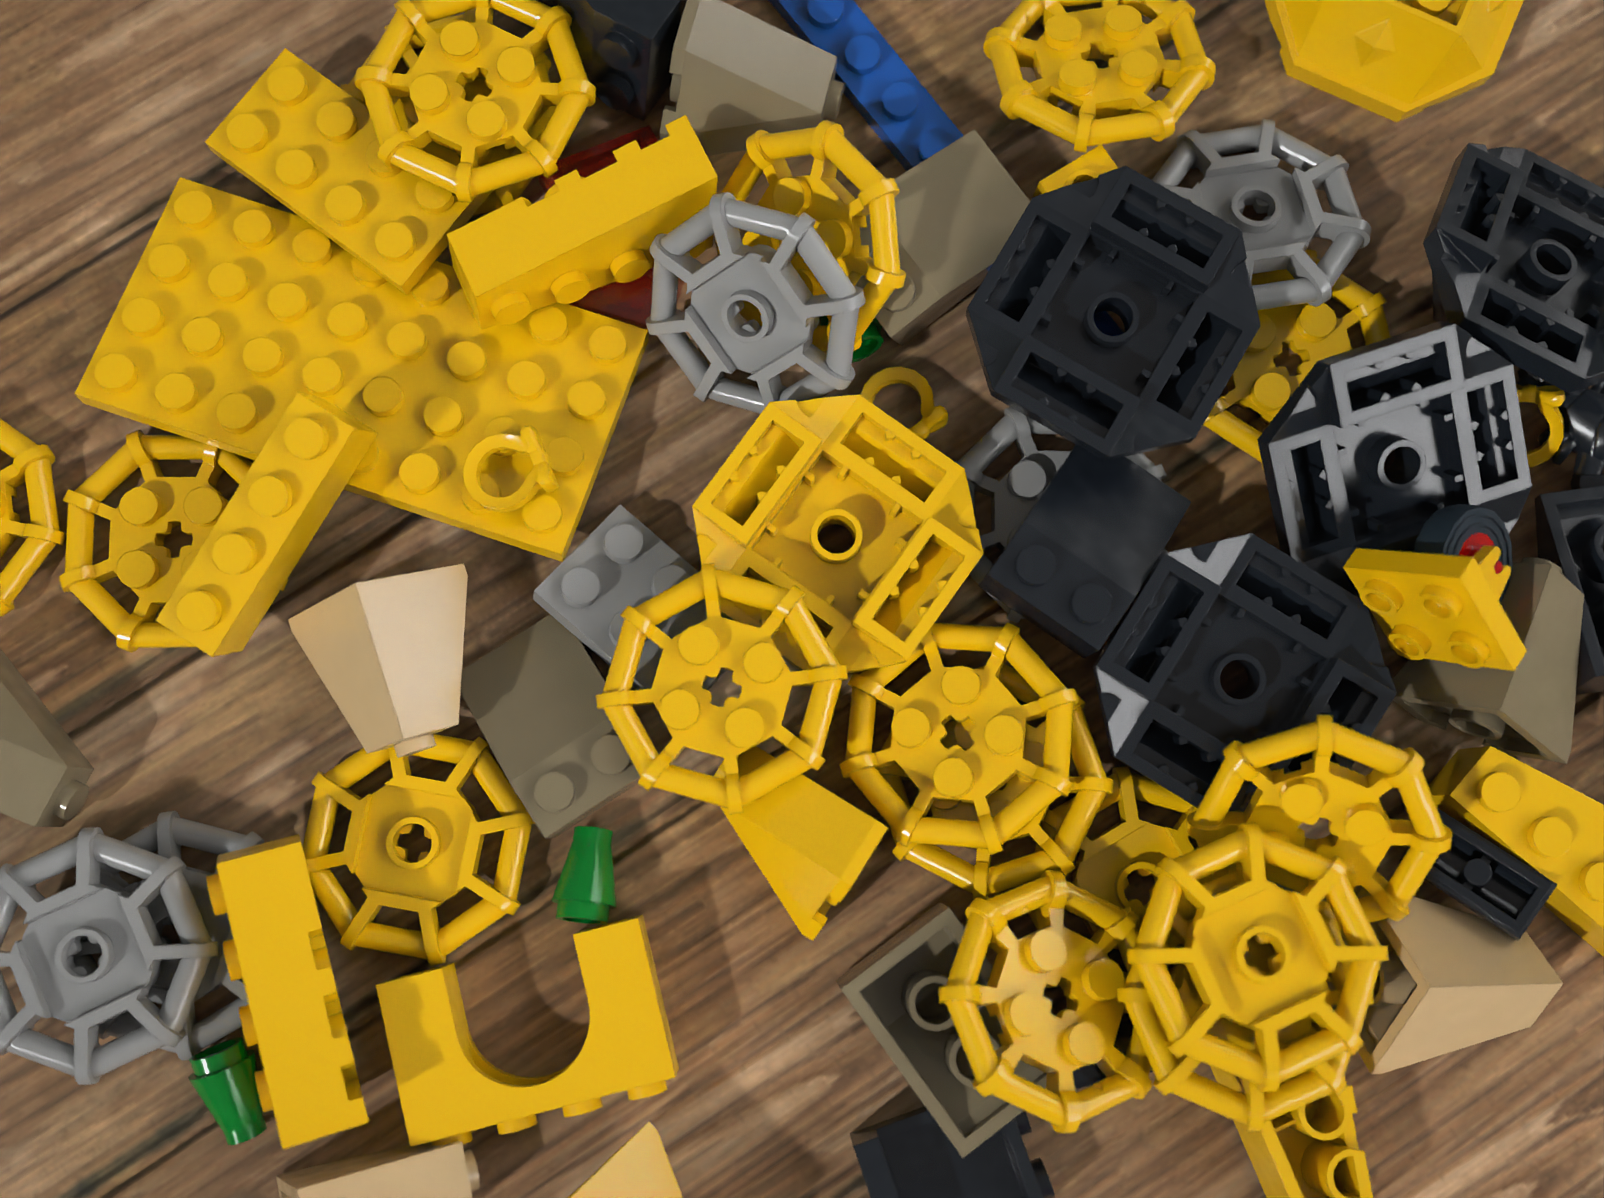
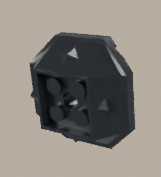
(1522, 262)
(1154, 263)
(1431, 398)
(1245, 602)

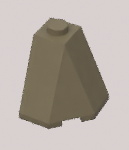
(745, 78)
(1517, 710)
(39, 763)

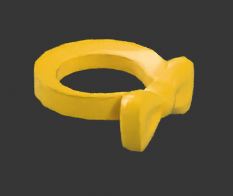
(1548, 400)
(932, 416)
(527, 443)

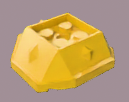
(1392, 52)
(853, 469)

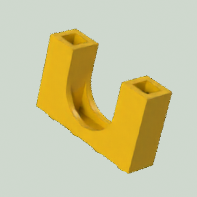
(454, 1089)

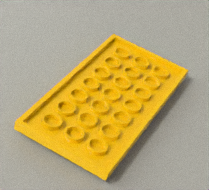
(258, 304)

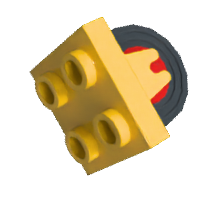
(1446, 592)

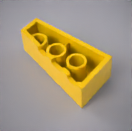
(583, 229)
(1535, 822)
(289, 991)
(1309, 1148)

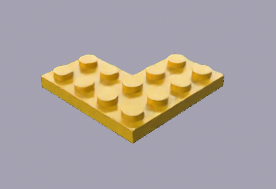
(320, 159)

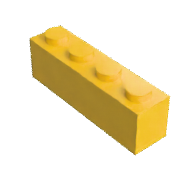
(266, 525)

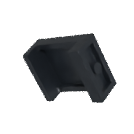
(917, 1160)

